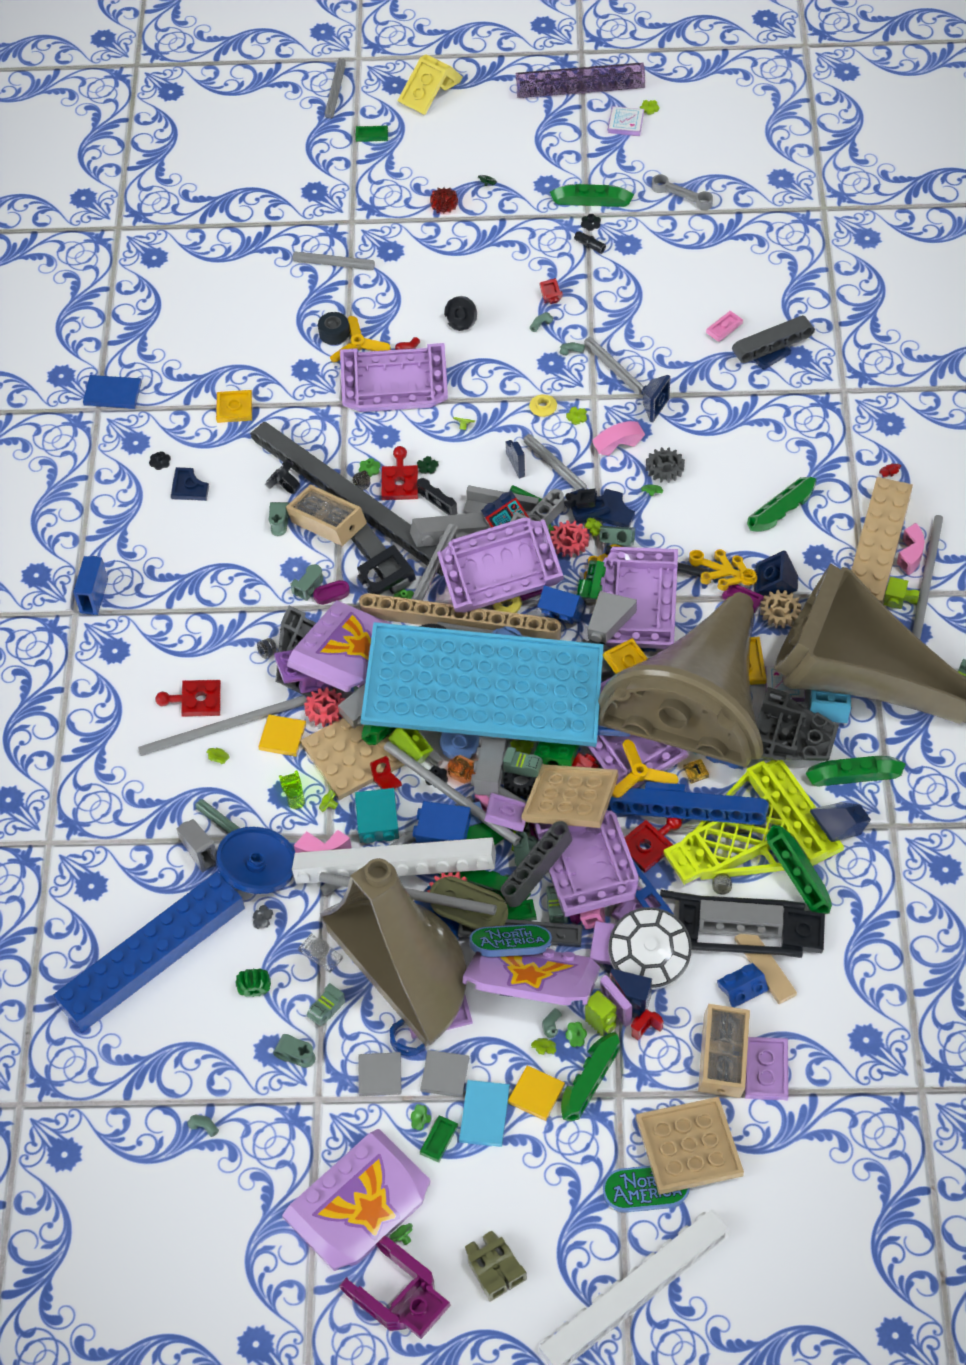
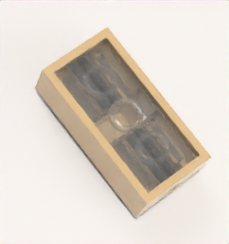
(326, 515)
(724, 1051)

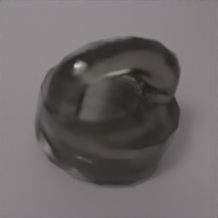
(362, 480)
(265, 649)
(722, 884)

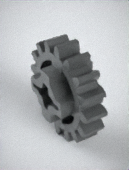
(665, 465)

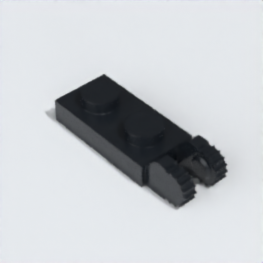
(437, 497)

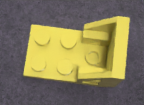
(425, 82)

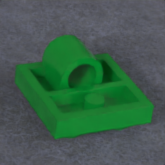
(591, 586)
(556, 753)

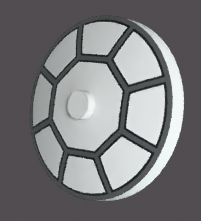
(651, 945)

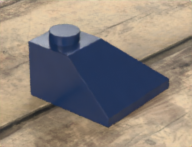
(656, 396)
(776, 574)
(841, 820)

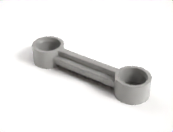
(682, 192)

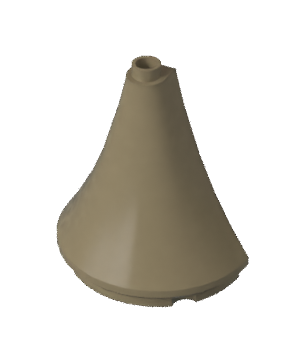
(860, 649)
(693, 690)
(400, 949)

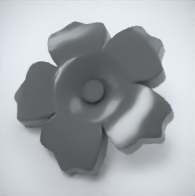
(262, 917)

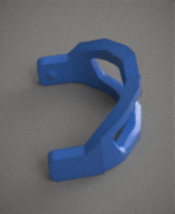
(396, 1046)

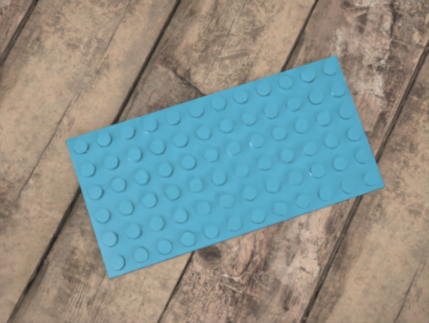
(483, 684)

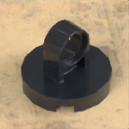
(460, 313)
(284, 478)

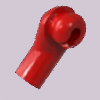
(408, 345)

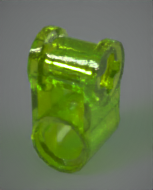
(292, 787)

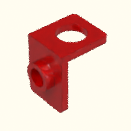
(386, 778)

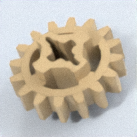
(780, 608)

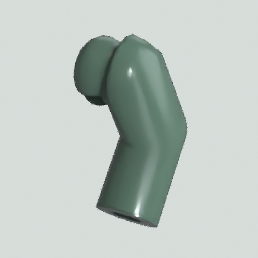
(572, 346)
(203, 1121)

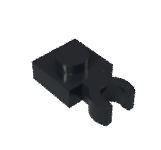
(583, 499)

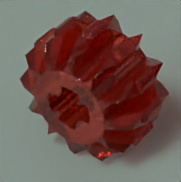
(444, 200)

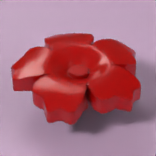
(890, 469)

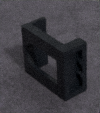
(379, 587)

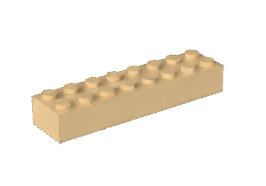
(881, 534)

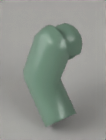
(539, 320)
(548, 1023)

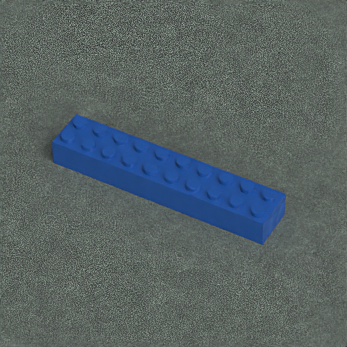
(149, 951)

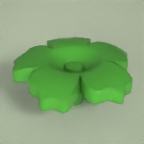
(652, 489)

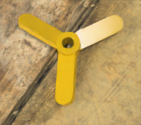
(358, 341)
(637, 766)

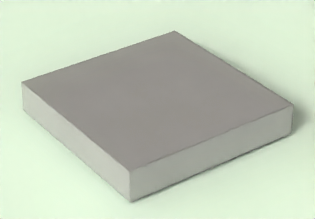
(445, 1073)
(379, 1074)

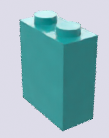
(377, 815)

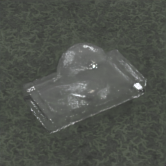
(320, 952)

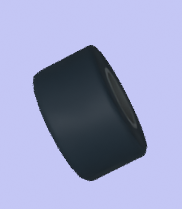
(333, 328)

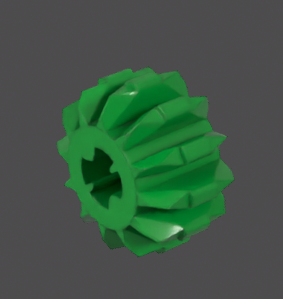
(253, 982)

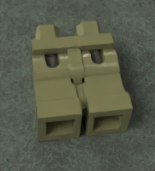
(499, 1266)

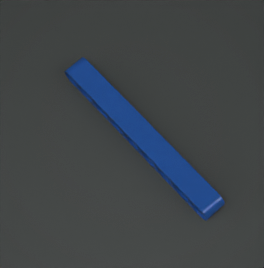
(691, 806)

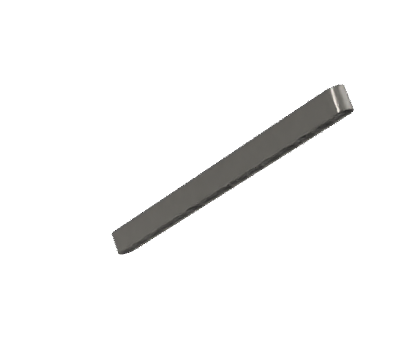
(332, 482)

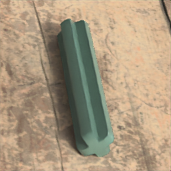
(215, 816)

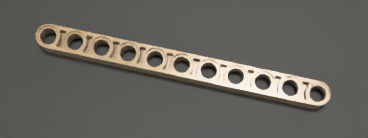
(426, 612)

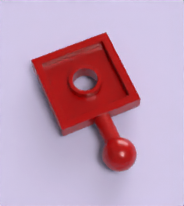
(392, 474)
(190, 691)
(656, 838)

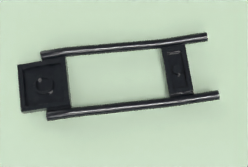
(800, 931)

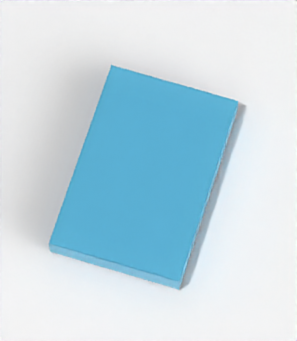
(484, 1113)

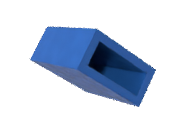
(90, 585)
(441, 822)

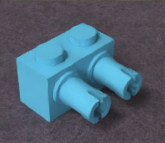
(831, 705)

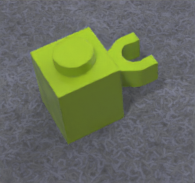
(898, 593)

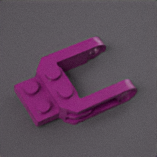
(417, 1305)

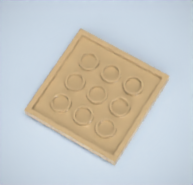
(345, 757)
(570, 795)
(689, 1145)

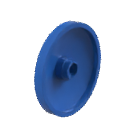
(255, 860)

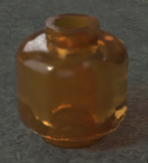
(461, 769)

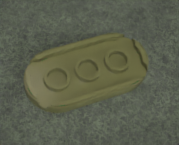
(462, 889)

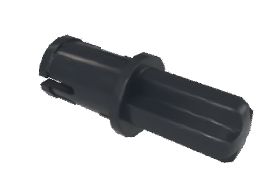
(590, 242)

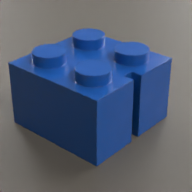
(561, 604)

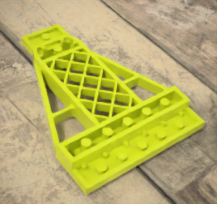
(790, 810)

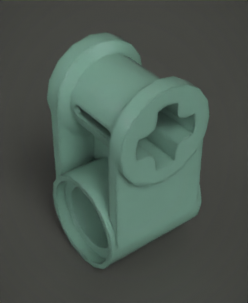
(278, 518)
(523, 848)
(295, 1051)

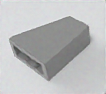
(609, 616)
(197, 844)

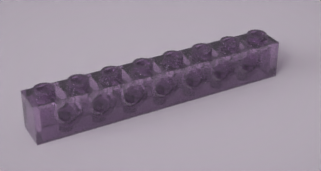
(580, 80)

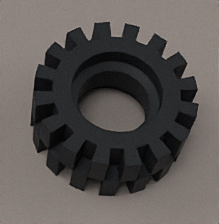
(519, 790)

